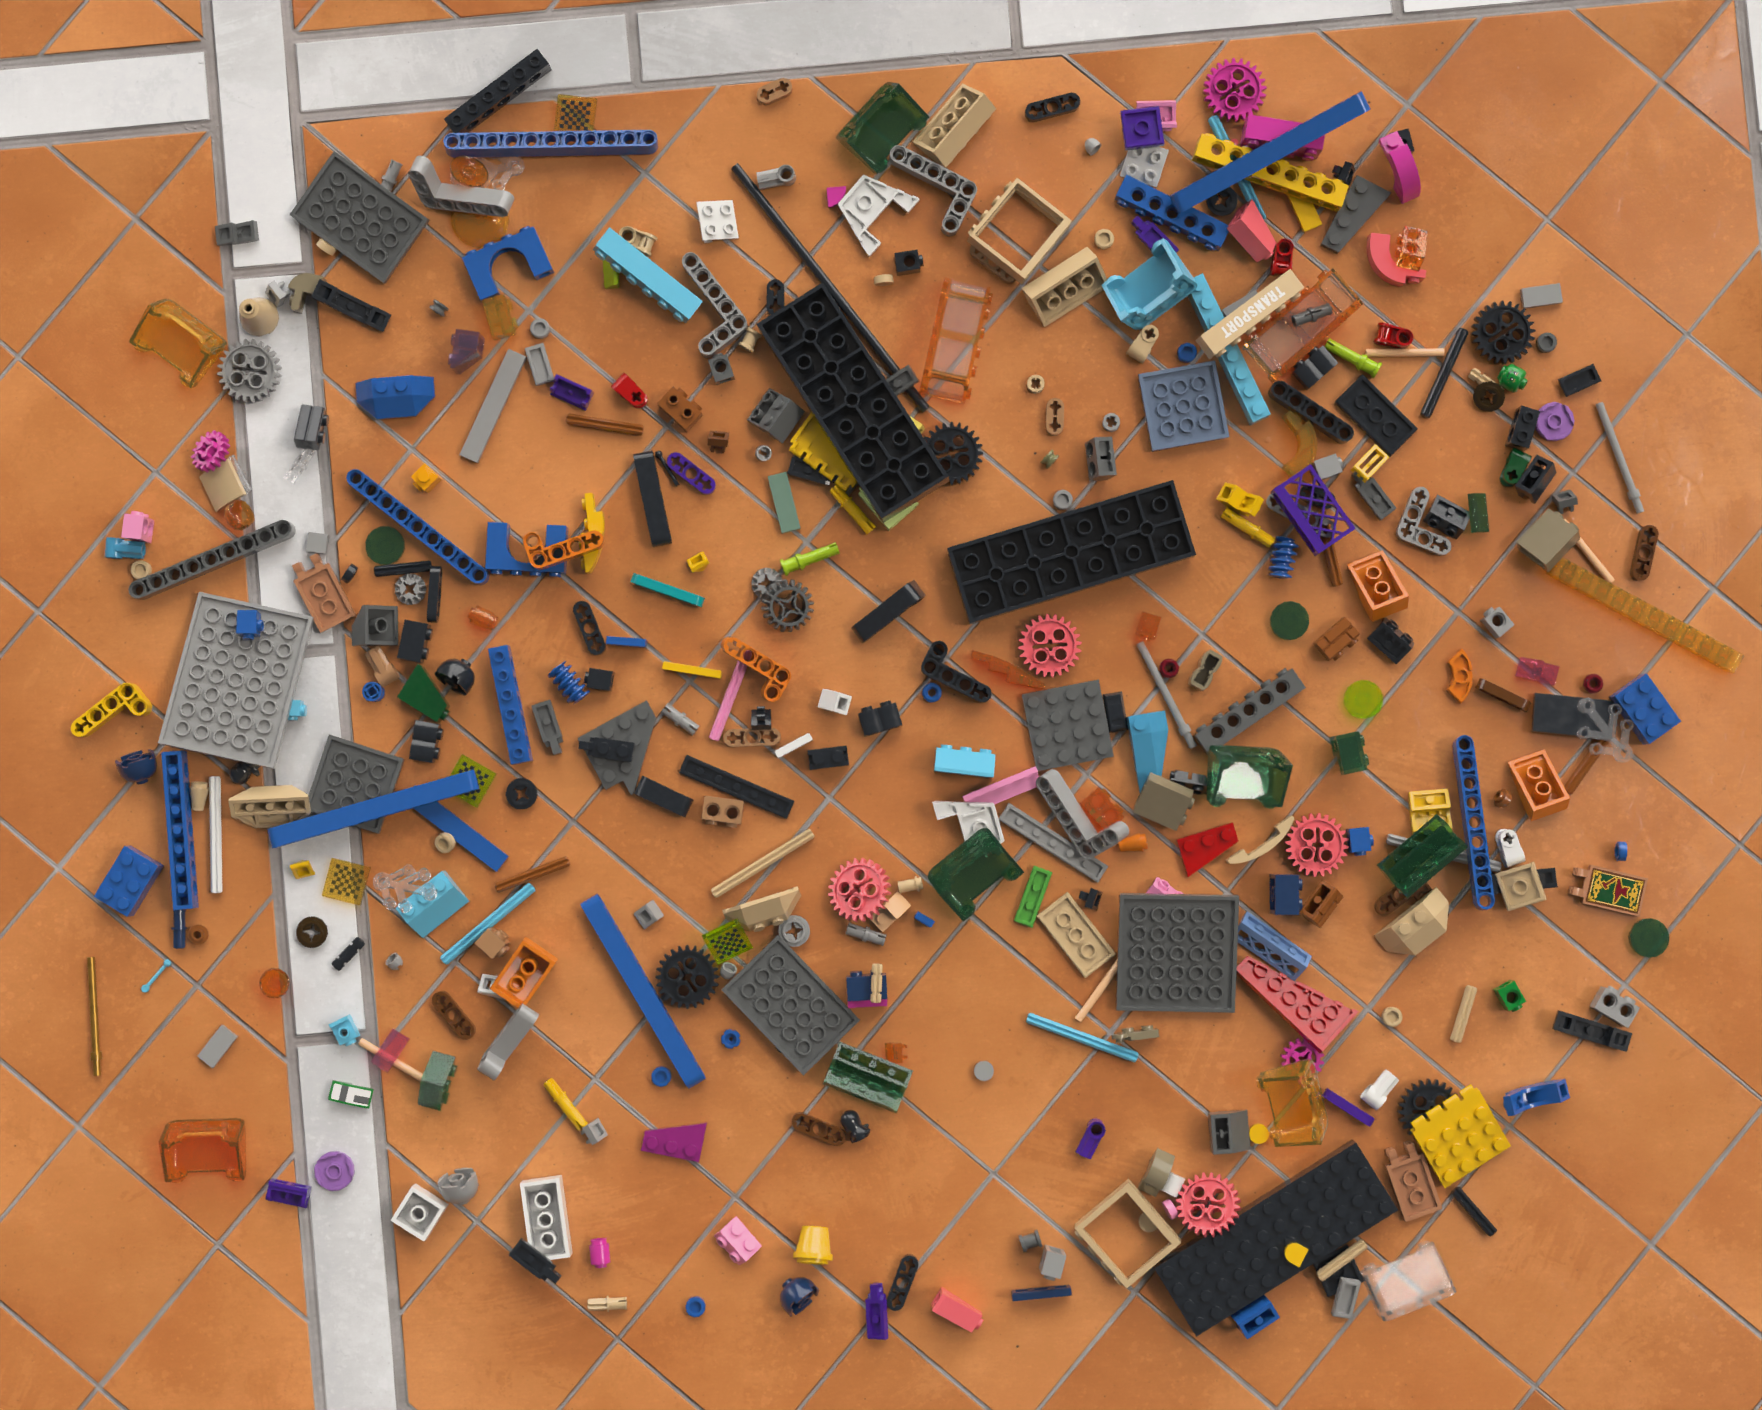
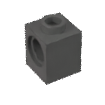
(721, 377)

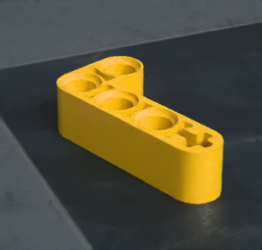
(108, 713)

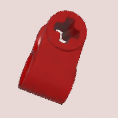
(1281, 261)
(1391, 336)
(628, 389)

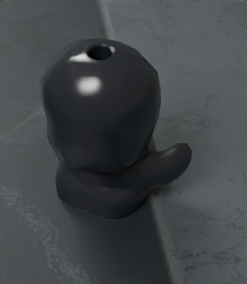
(242, 771)
(852, 1124)

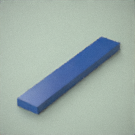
(464, 834)

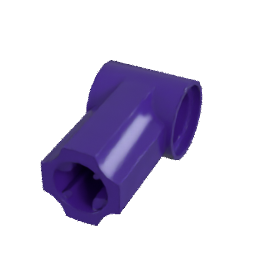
(1090, 1140)

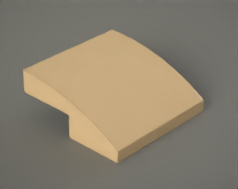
(222, 485)

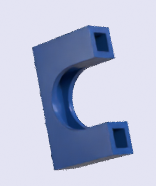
(525, 242)
(500, 559)

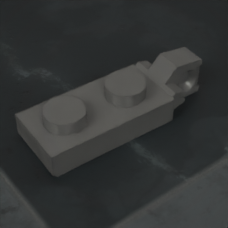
(1374, 496)
(548, 725)

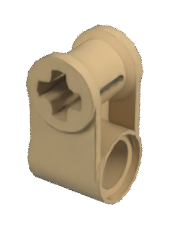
(639, 239)
(1141, 345)

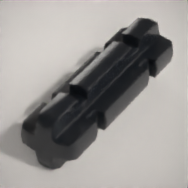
(348, 953)

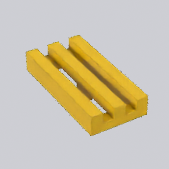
(1361, 472)

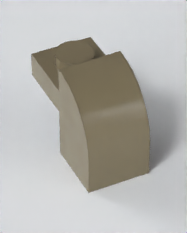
(302, 285)
(1157, 1172)

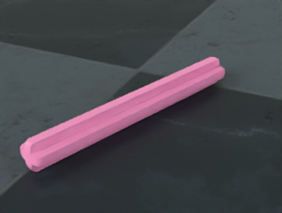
(729, 698)

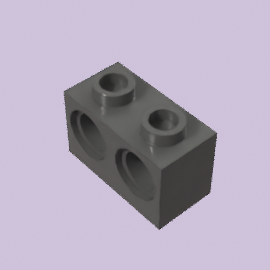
(1100, 458)

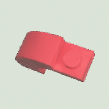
(1385, 267)

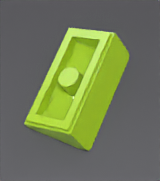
(611, 277)

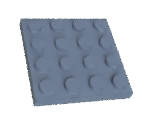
(1183, 406)

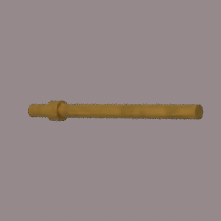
(96, 1054)

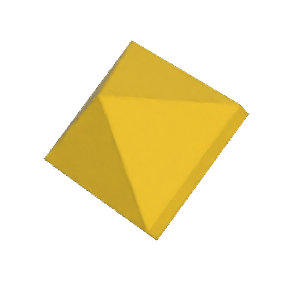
(698, 562)
(302, 869)

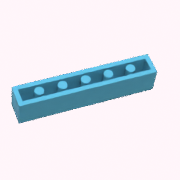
(647, 275)

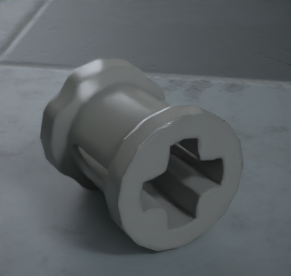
(1030, 1241)

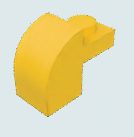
(1239, 500)

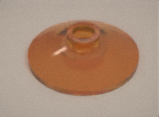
(469, 171)

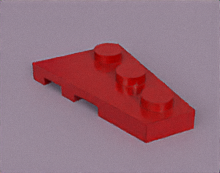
(1205, 846)

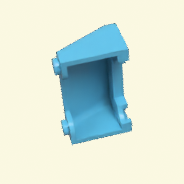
(1150, 288)

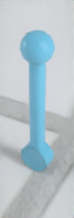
(145, 988)

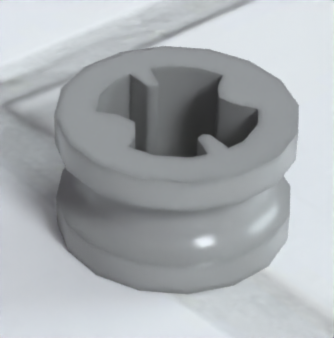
(1105, 424)

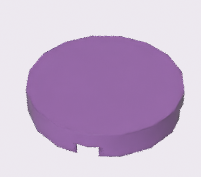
(1554, 421)
(334, 1170)

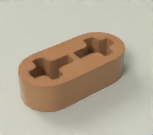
(772, 87)
(1059, 417)

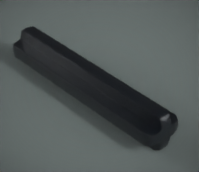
(402, 568)
(1474, 1211)

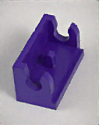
(571, 392)
(288, 1193)

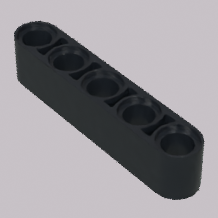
(1320, 412)
(652, 498)

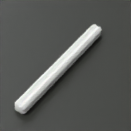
(215, 834)

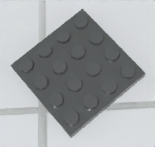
(1067, 725)
(353, 775)

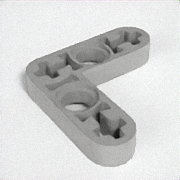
(1415, 531)

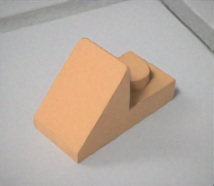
(893, 910)

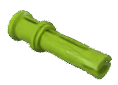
(1360, 361)
(800, 561)

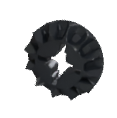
(1230, 203)
(520, 784)

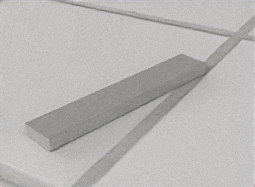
(493, 406)
(1052, 842)

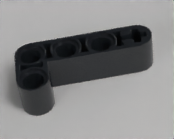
(888, 611)
(957, 676)

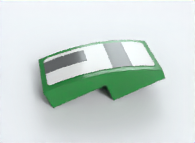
(350, 1094)

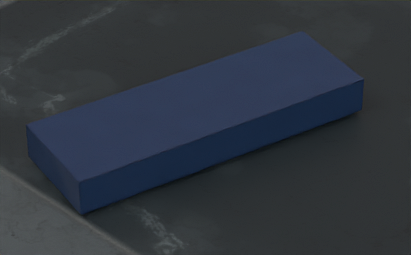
(1041, 1292)

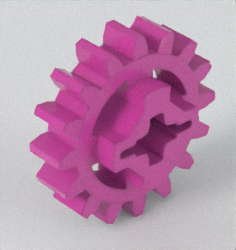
(210, 451)
(1307, 1051)

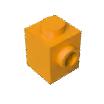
(425, 478)

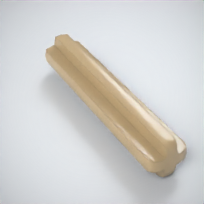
(1463, 1014)
(1341, 1260)

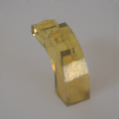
(1306, 444)

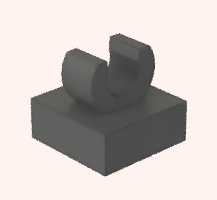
(1565, 499)

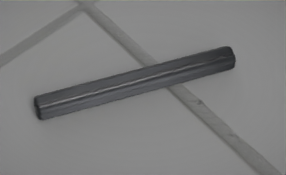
(1444, 373)

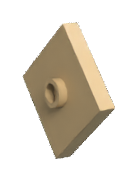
(1520, 886)

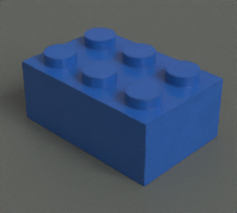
(1645, 708)
(128, 881)

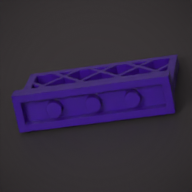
(1296, 515)

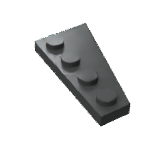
(1357, 208)

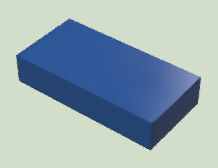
(628, 642)

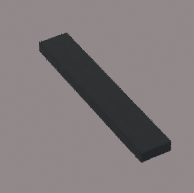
(736, 786)

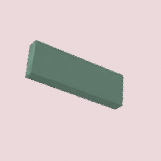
(784, 502)

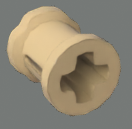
(750, 340)

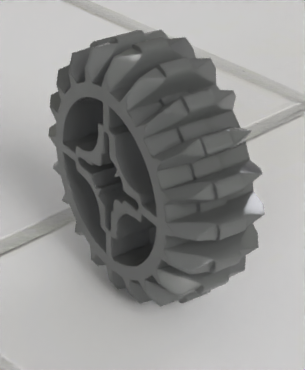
(772, 597)

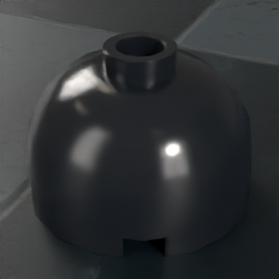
(457, 675)

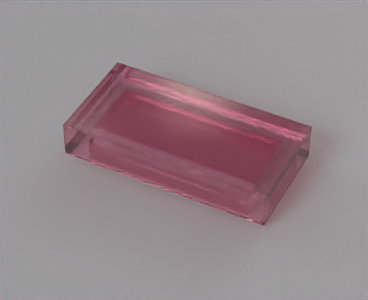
(390, 1050)

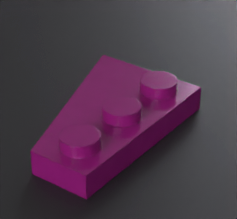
(677, 1142)

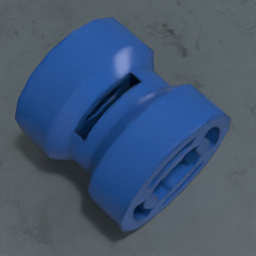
(373, 692)

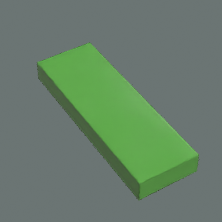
(1032, 896)

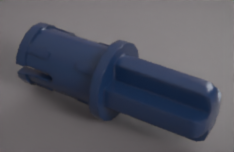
(179, 929)

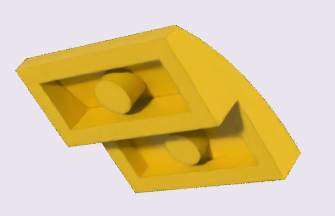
(1426, 804)

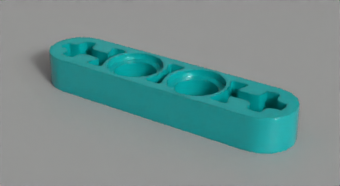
(667, 590)

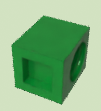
(1502, 991)

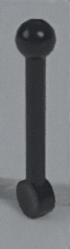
(658, 454)

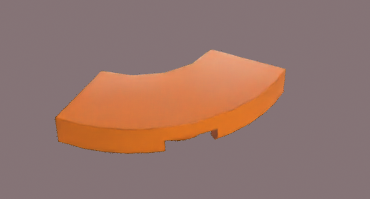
(1461, 676)

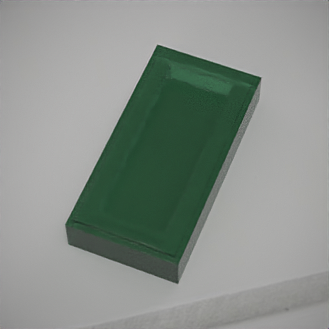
(1478, 513)

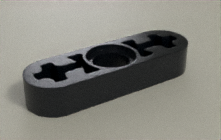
(1067, 108)
(434, 594)
(590, 643)
(902, 1298)

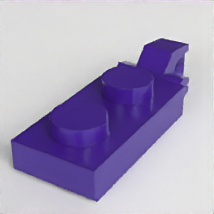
(1150, 233)
(876, 1313)

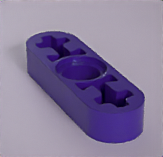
(683, 460)
(1348, 1107)

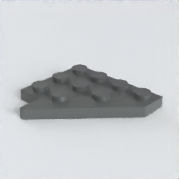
(631, 726)

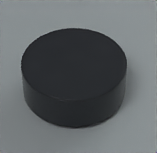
(349, 574)

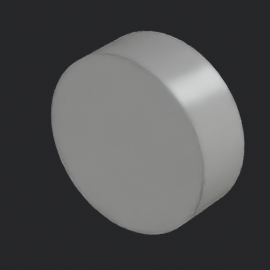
(540, 328)
(1062, 499)
(983, 1070)

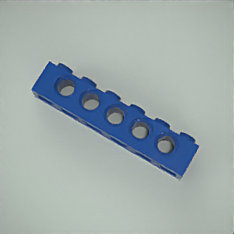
(1149, 194)
(510, 704)

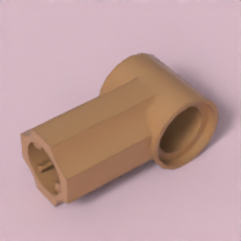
(384, 670)

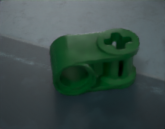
(1515, 464)

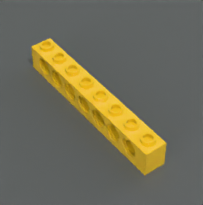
(1278, 182)

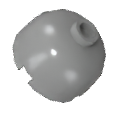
(459, 1187)

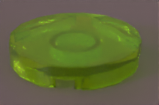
(1363, 699)

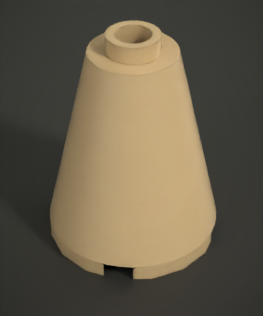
(258, 316)

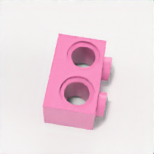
(137, 527)

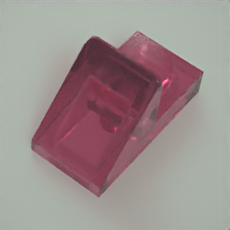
(1537, 671)

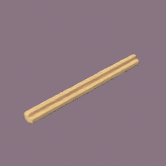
(762, 863)

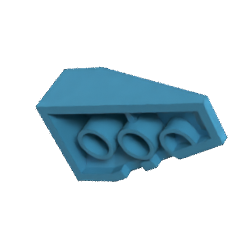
(1148, 743)

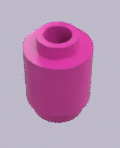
(599, 1252)

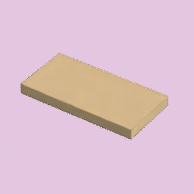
(1076, 934)

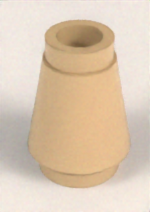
(198, 795)

